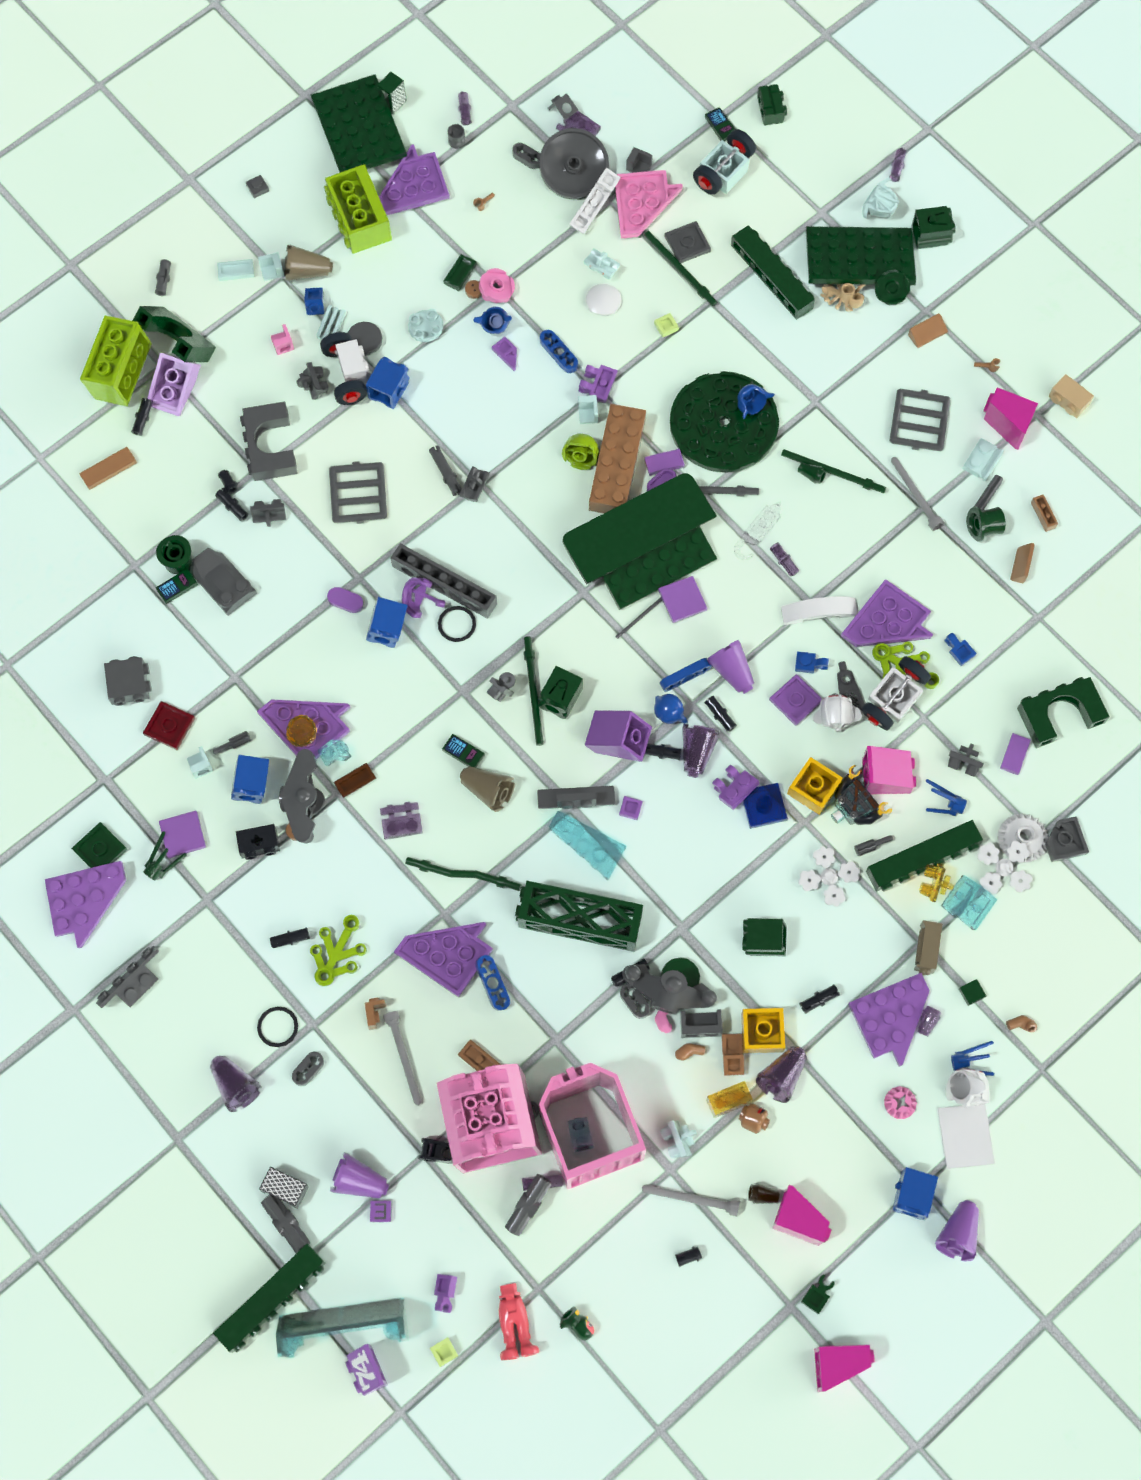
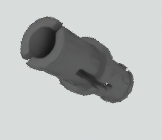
(163, 277)

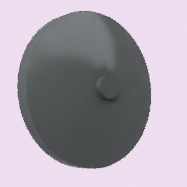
(572, 162)

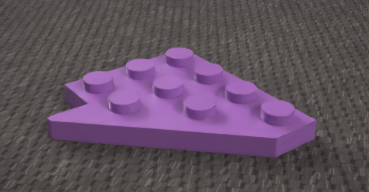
(888, 618)
(82, 898)
(891, 1016)

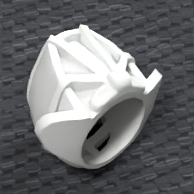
(837, 712)
(968, 1087)

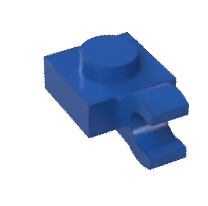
(960, 651)
(806, 662)

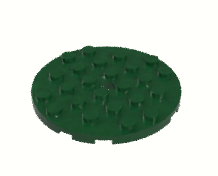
(704, 439)

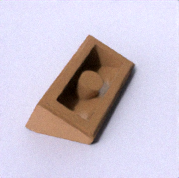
(927, 330)
(1022, 563)

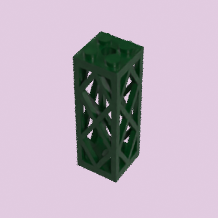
(535, 892)

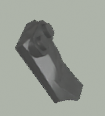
(221, 580)

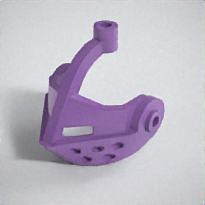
(413, 607)

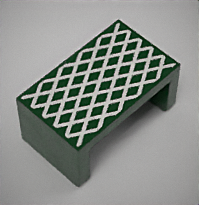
(395, 88)

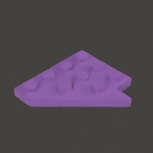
(414, 183)
(324, 714)
(446, 954)

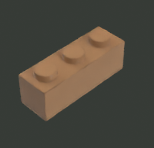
(1044, 512)

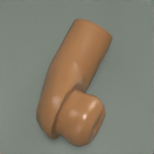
(1023, 1022)
(688, 1050)

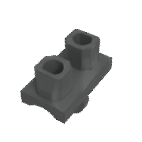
(309, 380)
(474, 484)
(268, 513)
(501, 687)
(956, 758)

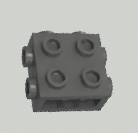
(127, 680)

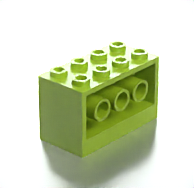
(357, 209)
(115, 360)

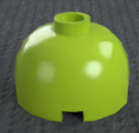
(581, 451)

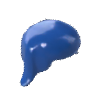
(494, 320)
(752, 399)
(669, 709)

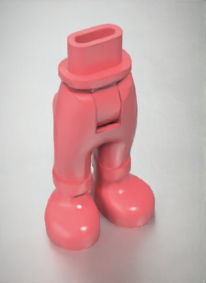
(513, 1312)

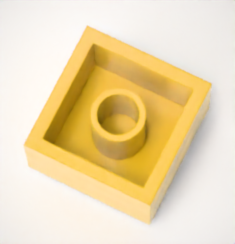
(814, 785)
(763, 1030)

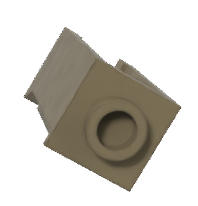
(928, 947)

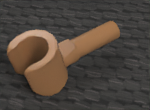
(482, 201)
(991, 366)

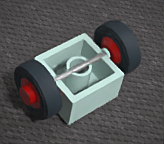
(725, 163)

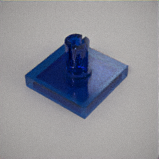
(765, 806)

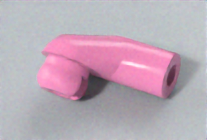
(662, 1022)

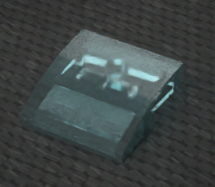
(969, 902)

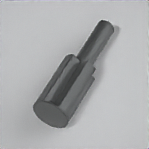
(234, 742)
(871, 845)

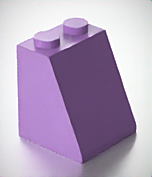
(618, 734)

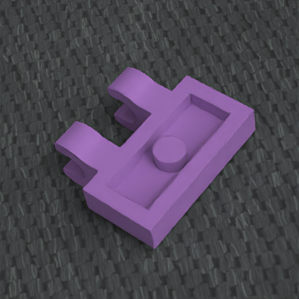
(602, 384)
(738, 790)

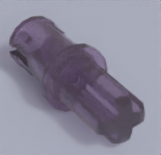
(464, 108)
(897, 165)
(784, 559)
(557, 1181)

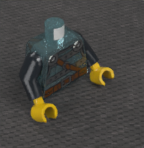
(856, 802)

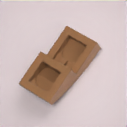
(732, 1054)

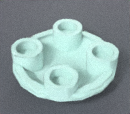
(425, 325)

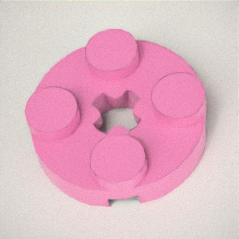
(493, 294)

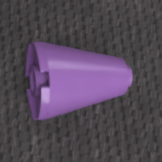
(733, 667)
(358, 1179)
(960, 1233)

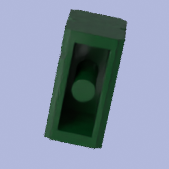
(771, 104)

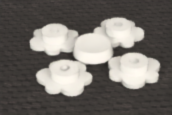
(1004, 867)
(829, 876)

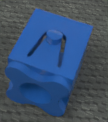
(387, 382)
(386, 622)
(249, 779)
(914, 1193)

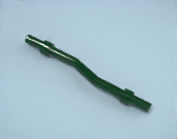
(426, 866)

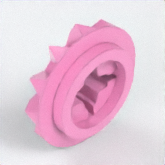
(891, 1105)

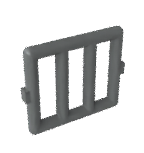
(942, 415)
(380, 498)

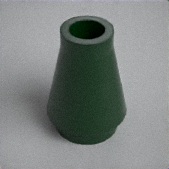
(812, 472)

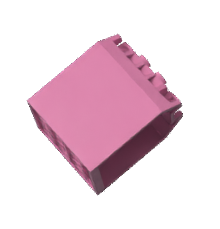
(576, 1082)
(488, 1117)

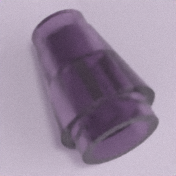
(928, 1021)

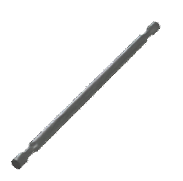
(639, 617)

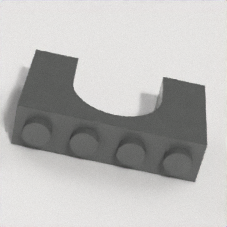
(257, 421)

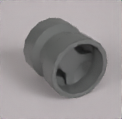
(456, 136)

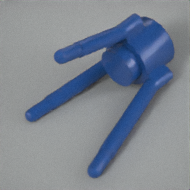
(956, 803)
(962, 1060)

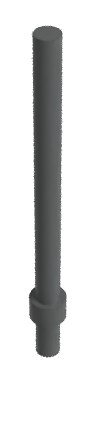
(740, 490)

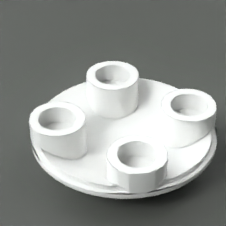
(603, 299)

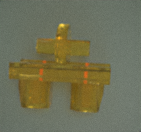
(932, 890)

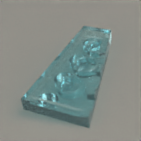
(595, 847)

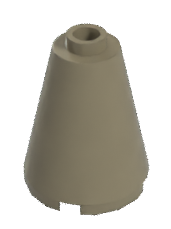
(305, 264)
(488, 786)

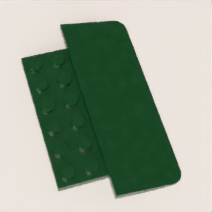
(645, 541)

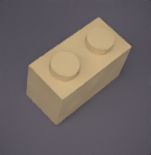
(1070, 396)

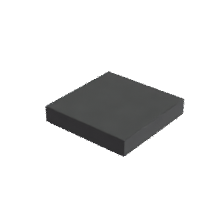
(687, 242)

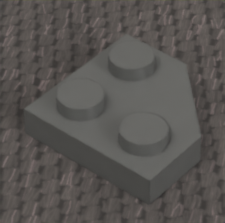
(1066, 840)

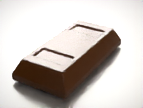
(355, 780)

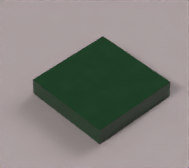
(99, 847)

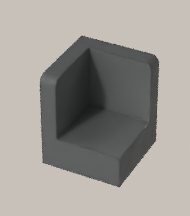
(639, 161)

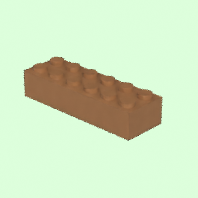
(617, 458)

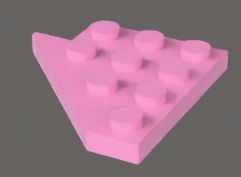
(641, 199)

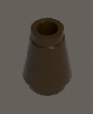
(761, 1194)

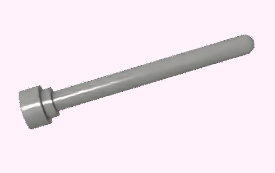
(935, 521)
(392, 1019)
(730, 1206)

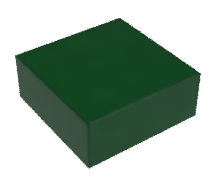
(972, 992)

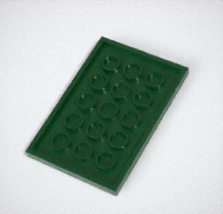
(358, 124)
(858, 254)

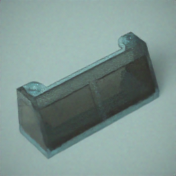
(296, 1327)

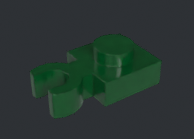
(816, 1296)

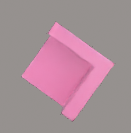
(282, 341)

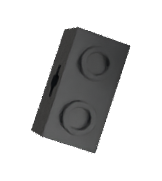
(248, 839)

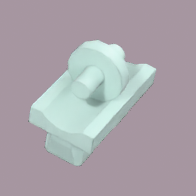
(601, 263)
(675, 1131)

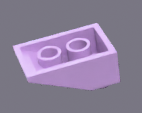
(172, 383)

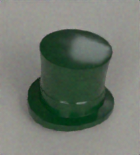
(985, 522)
(174, 554)

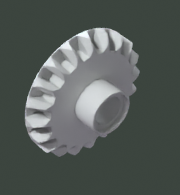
(1032, 827)

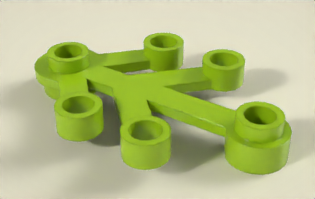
(889, 651)
(336, 954)

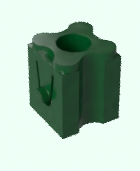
(933, 227)
(560, 692)
(764, 937)

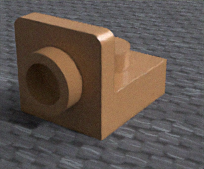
(373, 1016)

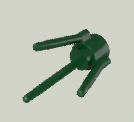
(154, 868)

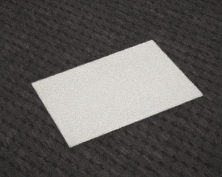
(966, 1136)

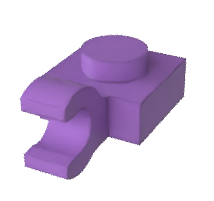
(444, 1289)

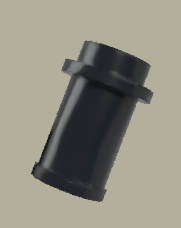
(229, 484)
(688, 1256)

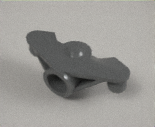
(301, 798)
(668, 991)

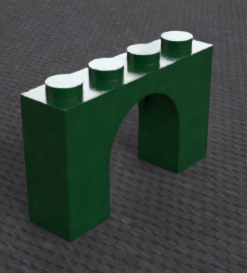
(189, 345)
(1080, 693)

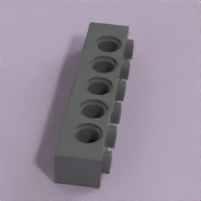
(444, 580)

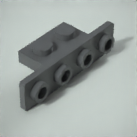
(576, 797)
(133, 983)

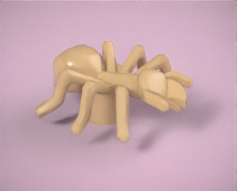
(845, 294)

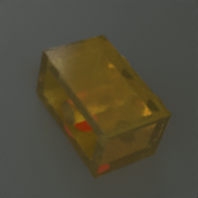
(729, 1099)

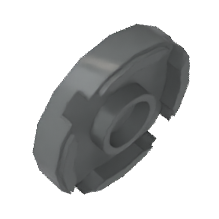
(367, 335)

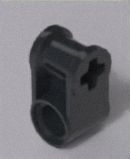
(436, 1151)

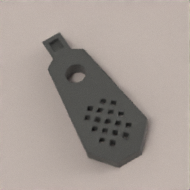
(850, 686)

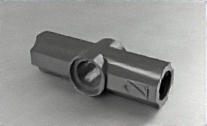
(528, 1205)
(285, 1223)

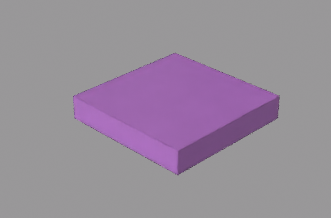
(682, 599)
(795, 699)
(182, 834)

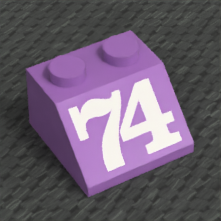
(366, 1370)

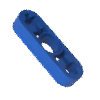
(559, 359)
(685, 674)
(494, 998)

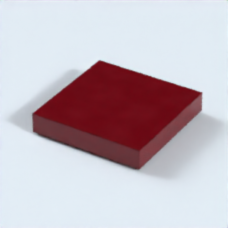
(168, 725)

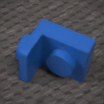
(314, 301)

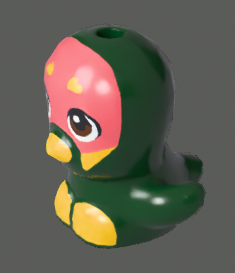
(578, 1323)

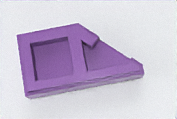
(506, 352)

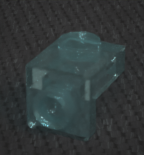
(334, 751)
(580, 1134)

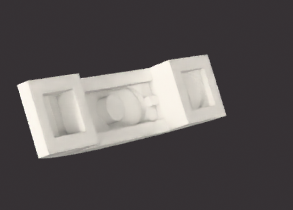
(594, 201)
(818, 608)

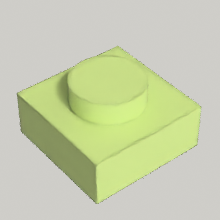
(666, 325)
(444, 1352)

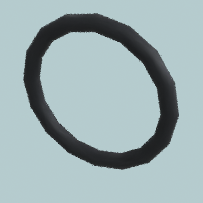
(456, 608)
(282, 1043)

